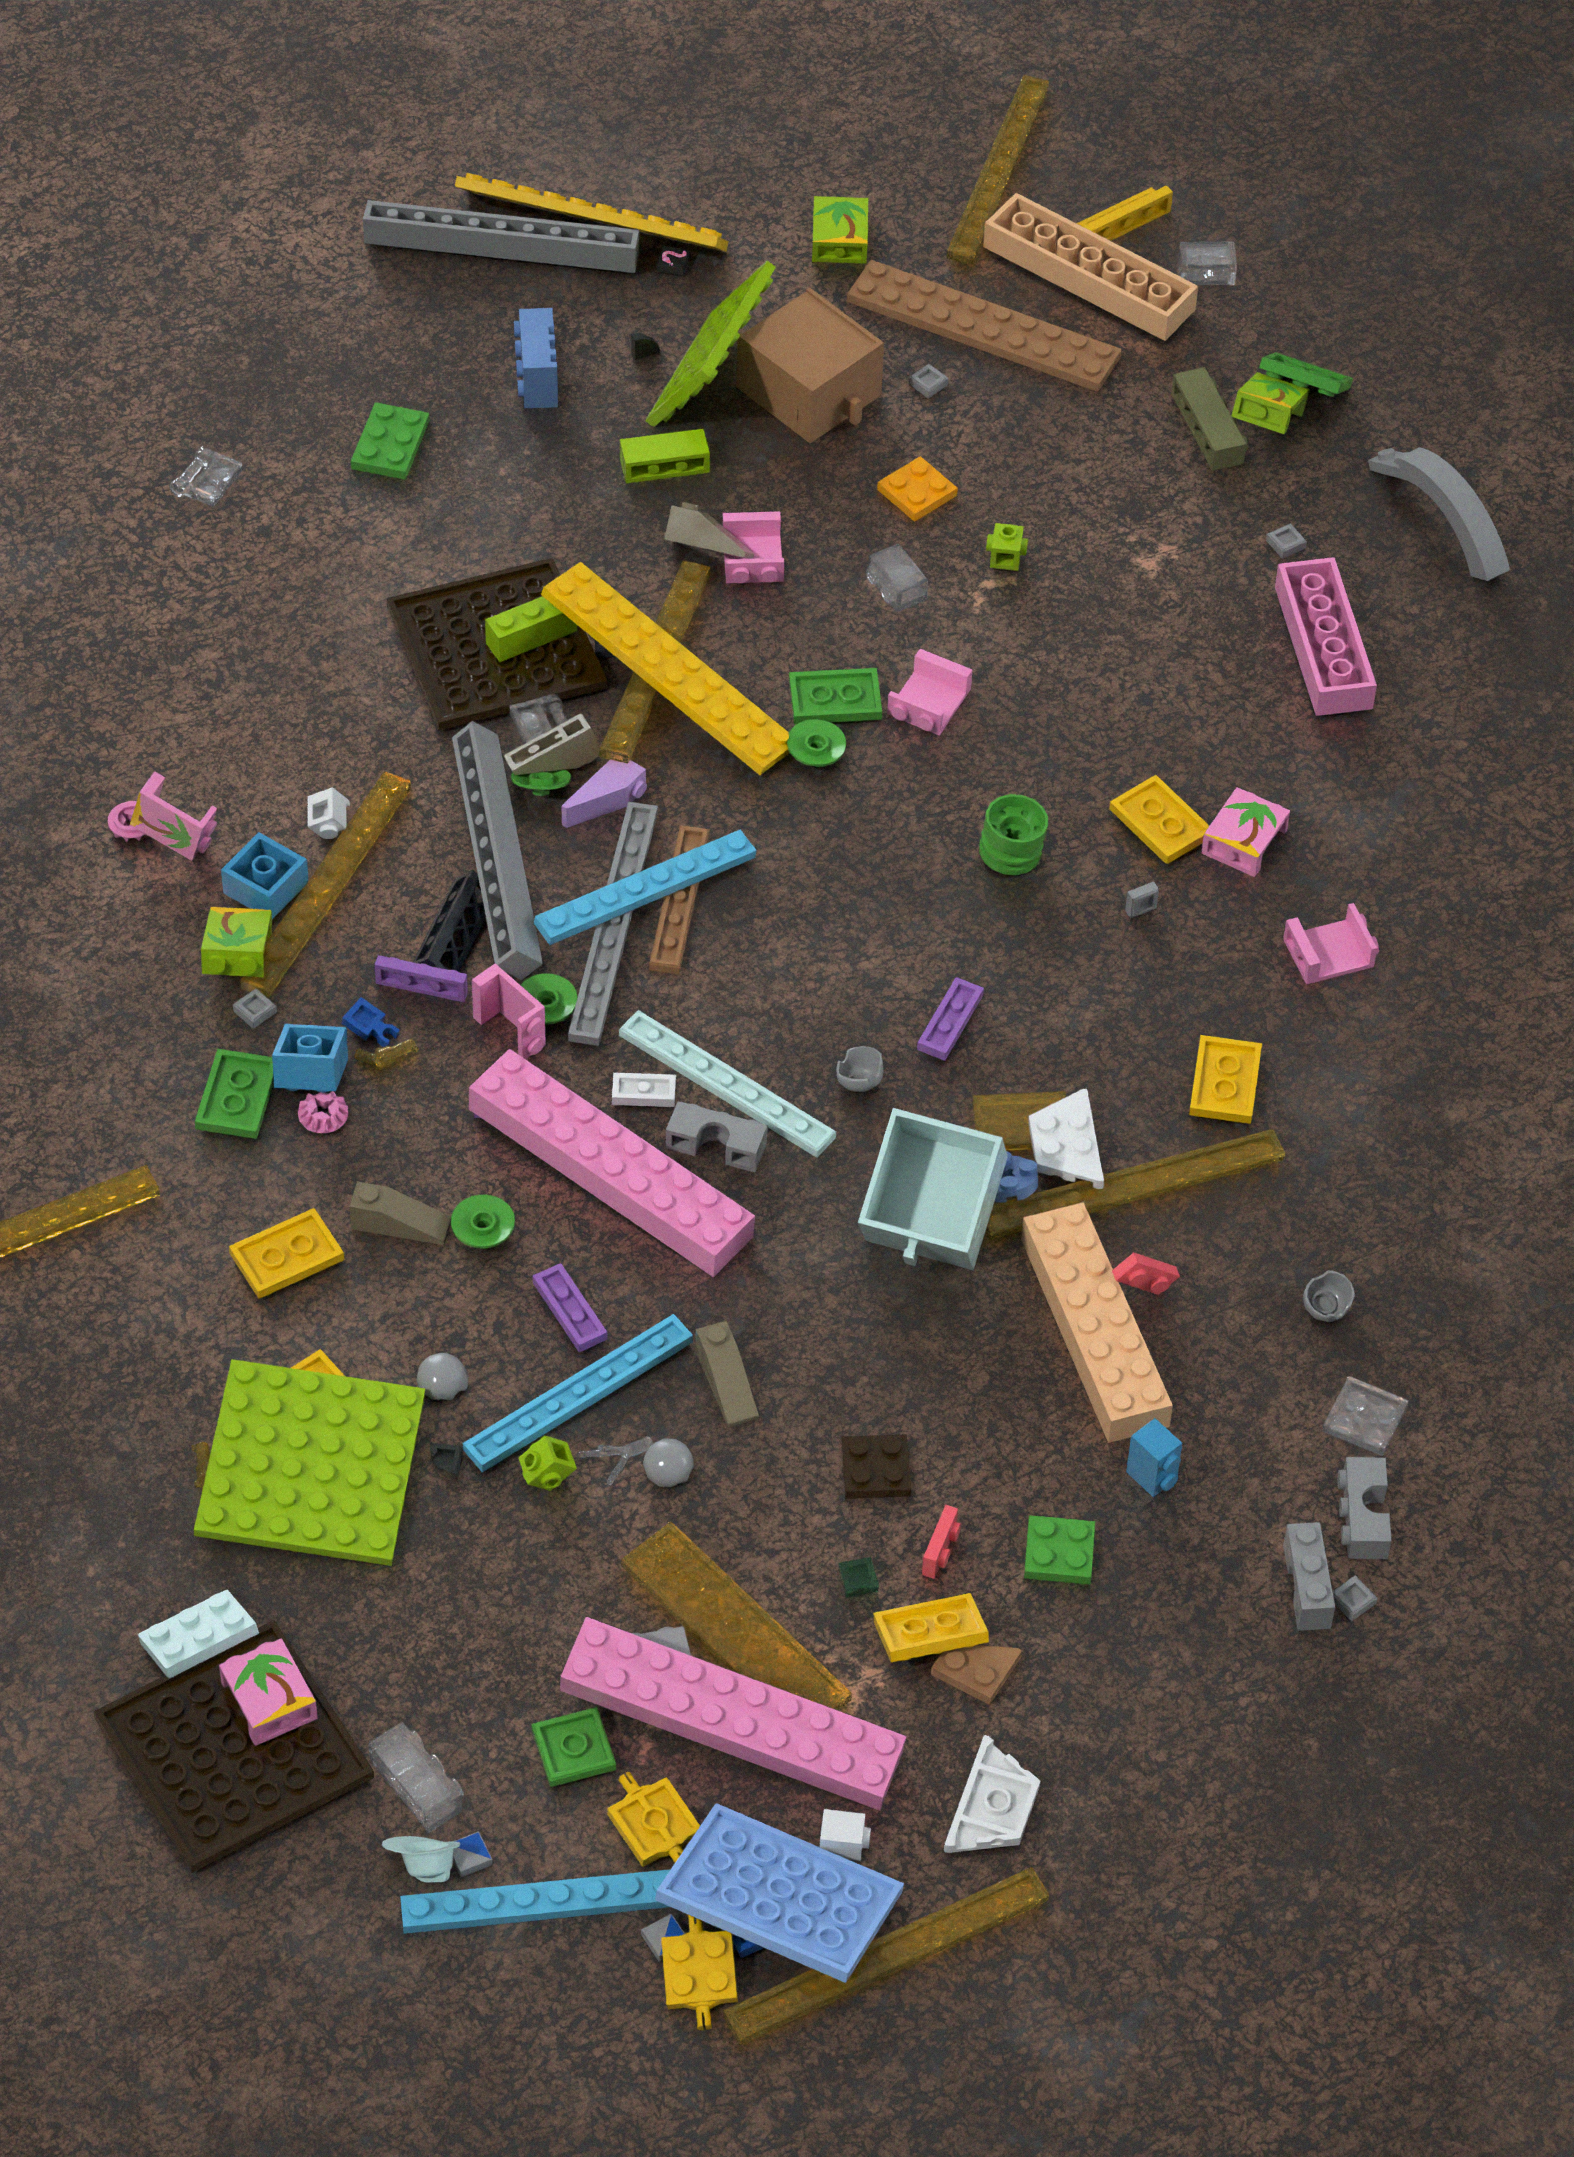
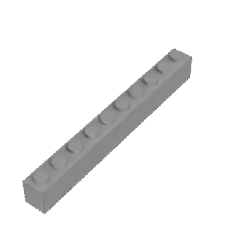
(501, 236)
(497, 851)

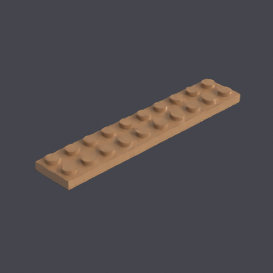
(984, 325)

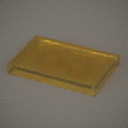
(1009, 1115)

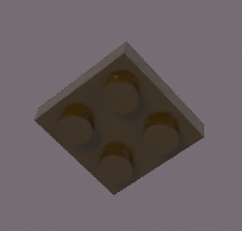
(876, 1466)

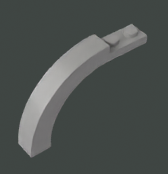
(1457, 502)

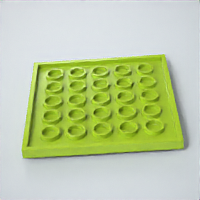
(310, 1462)

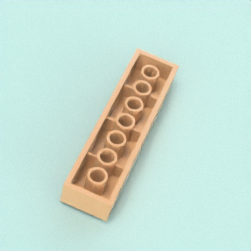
(1090, 266)
(1095, 1321)

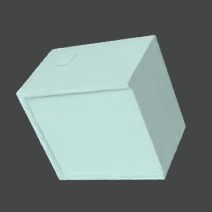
(932, 1189)

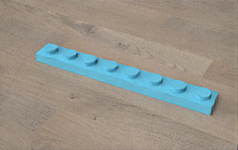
(644, 887)
(577, 1393)
(531, 1901)

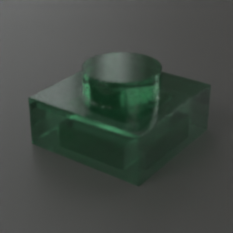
(858, 1577)

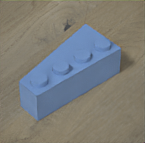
(538, 358)

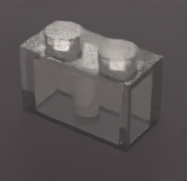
(1208, 262)
(897, 578)

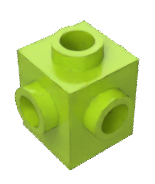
(1006, 540)
(547, 1463)

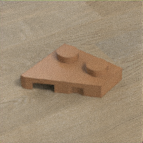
(977, 1669)

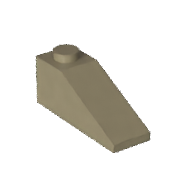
(701, 530)
(557, 749)
(394, 1214)
(725, 1373)

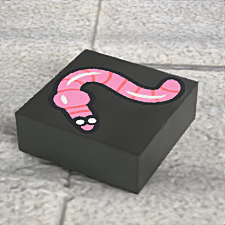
(673, 260)

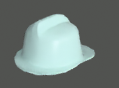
(424, 1857)

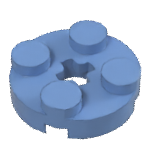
(1018, 1179)

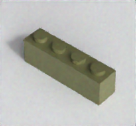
(1209, 418)

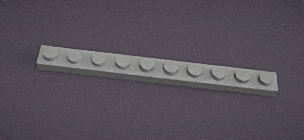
(611, 935)

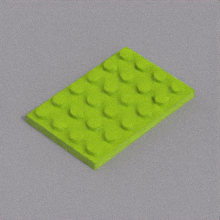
(711, 345)

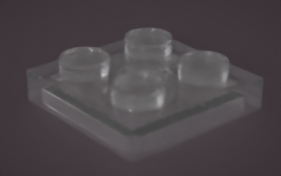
(1365, 1416)

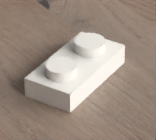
(643, 1089)

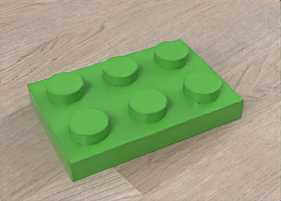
(1305, 374)
(390, 440)
(835, 695)
(236, 1094)

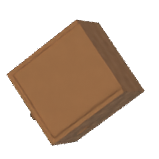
(810, 366)

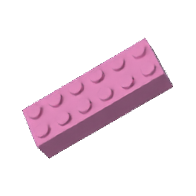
(1325, 636)

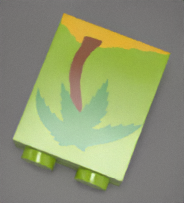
(840, 230)
(1269, 402)
(235, 941)

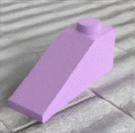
(605, 792)

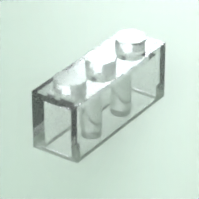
(416, 1776)

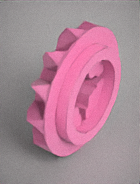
(118, 821)
(319, 1121)

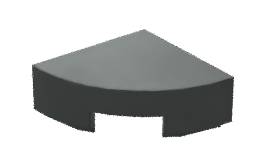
(643, 346)
(446, 1459)

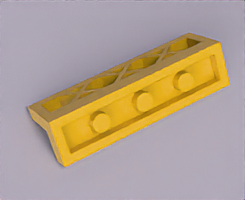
(1130, 213)

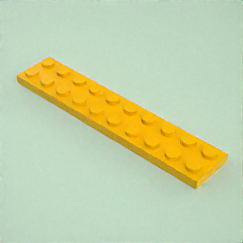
(601, 213)
(668, 667)

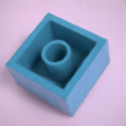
(264, 875)
(310, 1057)

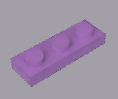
(421, 978)
(950, 1019)
(570, 1307)

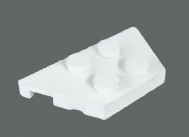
(1066, 1140)
(993, 1802)

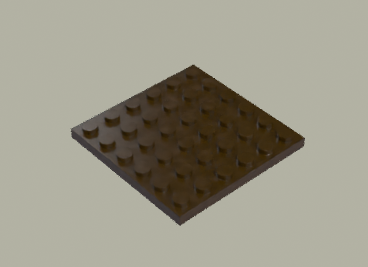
(455, 666)
(207, 1777)

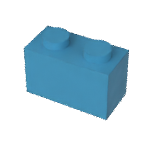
(1154, 1458)

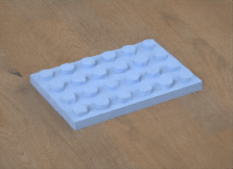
(780, 1892)

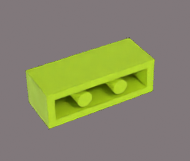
(664, 456)
(526, 628)

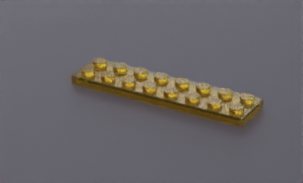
(728, 1618)

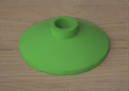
(816, 742)
(542, 782)
(554, 991)
(479, 1212)

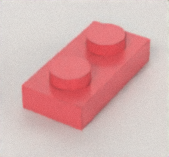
(1145, 1273)
(937, 1552)

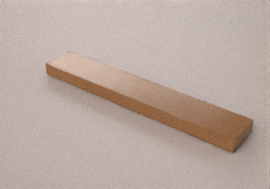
(677, 911)

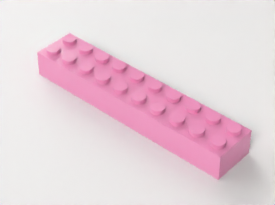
(611, 1162)
(732, 1713)

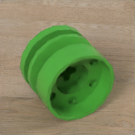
(1013, 834)

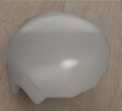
(860, 1069)
(1329, 1296)
(442, 1376)
(668, 1462)

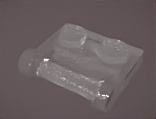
(212, 481)
(531, 719)

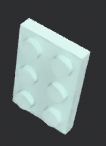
(198, 1633)

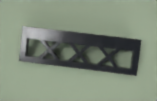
(446, 921)

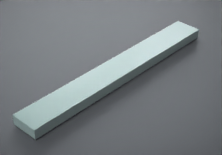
(727, 1083)

